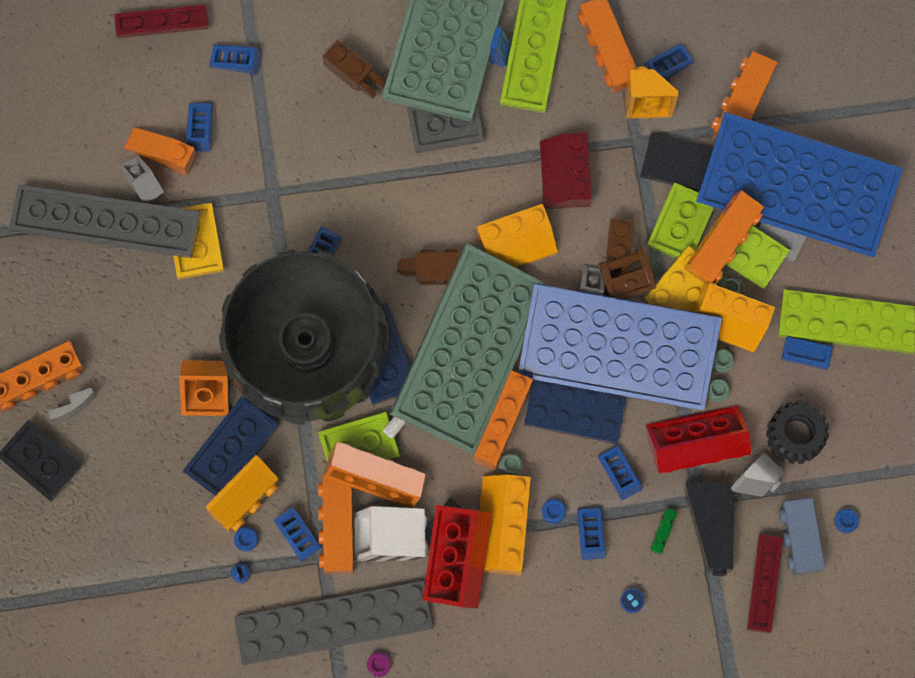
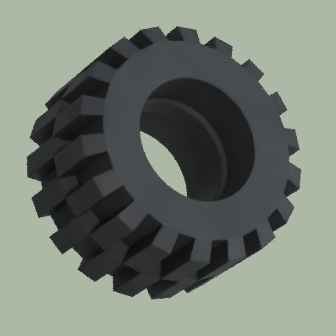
(806, 415)

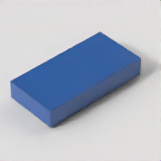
(806, 353)

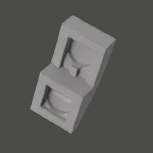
(78, 402)

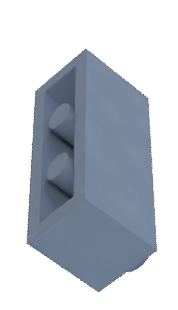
(801, 537)

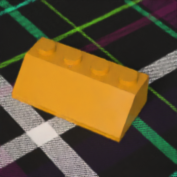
(508, 502)

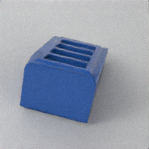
(499, 48)
(654, 63)
(244, 67)
(199, 141)
(324, 232)
(629, 489)
(298, 521)
(598, 546)

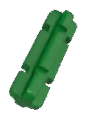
(663, 531)

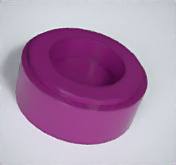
(378, 664)

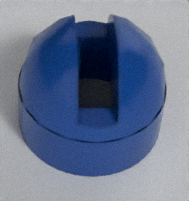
(246, 572)

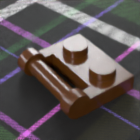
(631, 282)

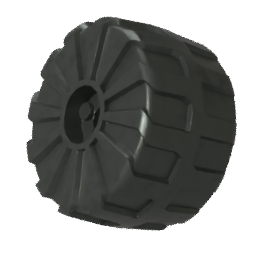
(298, 298)

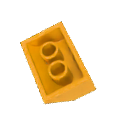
(649, 95)
(519, 237)
(743, 318)
(243, 495)

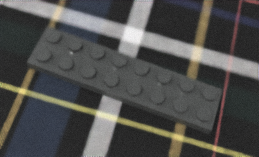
(105, 221)
(332, 623)

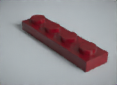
(161, 21)
(764, 584)

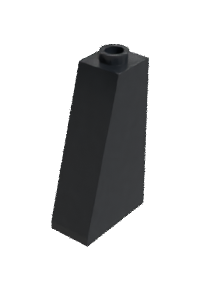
(713, 521)

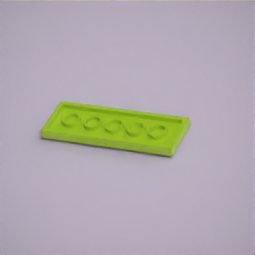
(533, 54)
(847, 321)

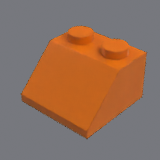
(204, 388)

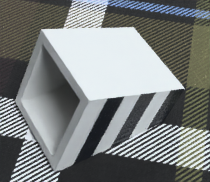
(389, 534)

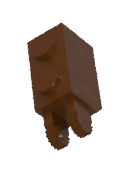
(351, 68)
(619, 241)
(430, 266)

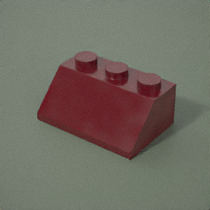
(565, 171)

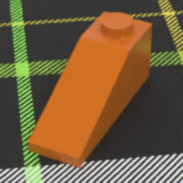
(162, 150)

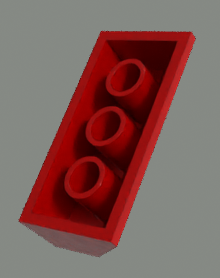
(698, 439)
(457, 557)

